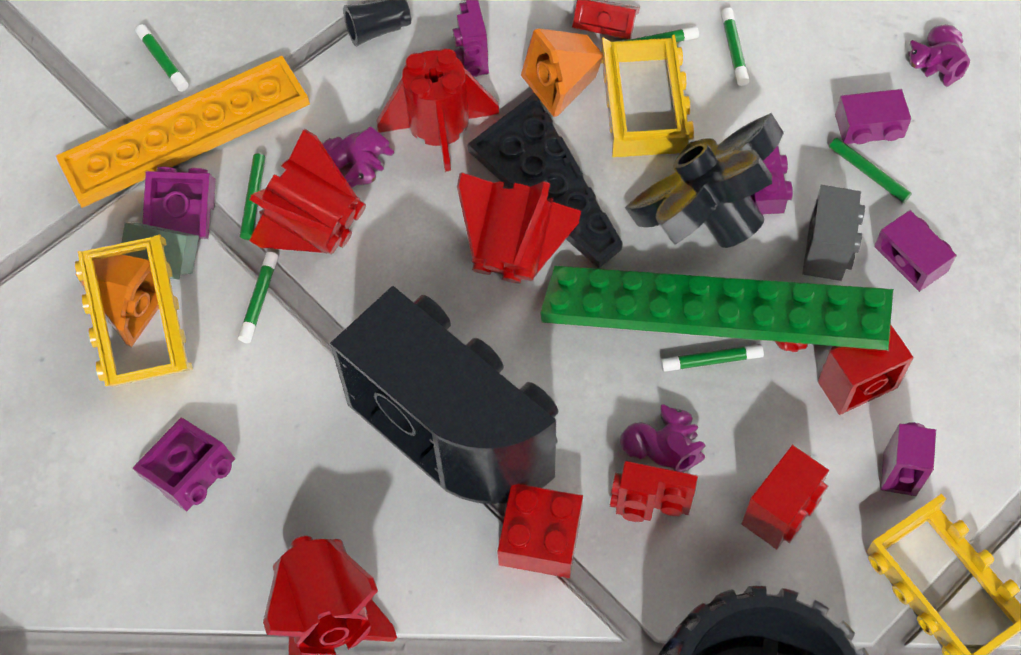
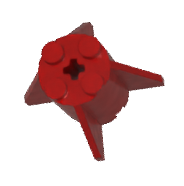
(436, 100)
(308, 204)
(512, 227)
(323, 600)

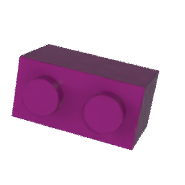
(872, 116)
(915, 250)
(908, 459)

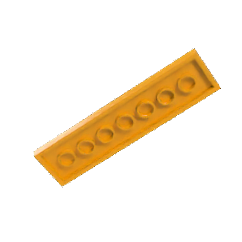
(182, 130)

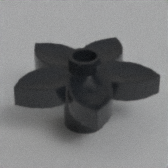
(713, 186)

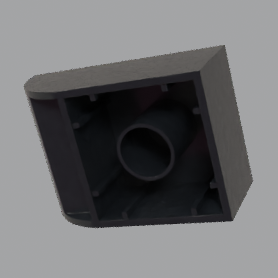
(445, 400)

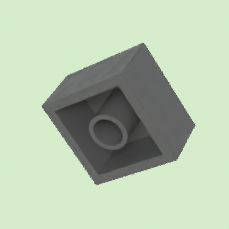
(833, 233)

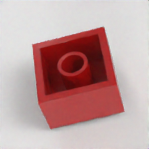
(862, 374)
(786, 498)
(540, 530)

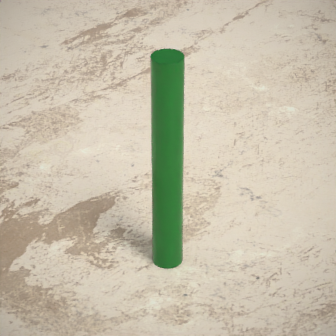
(870, 170)
(250, 207)

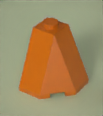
(560, 67)
(126, 294)

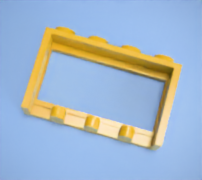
(652, 141)
(167, 304)
(975, 562)

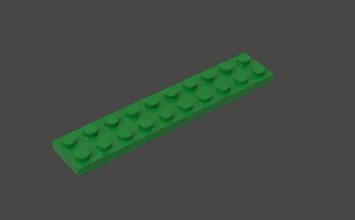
(720, 307)

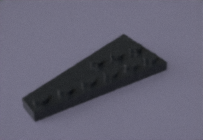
(529, 151)

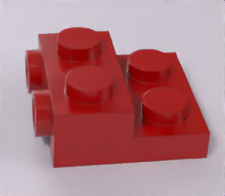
(649, 487)

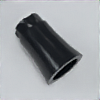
(375, 19)

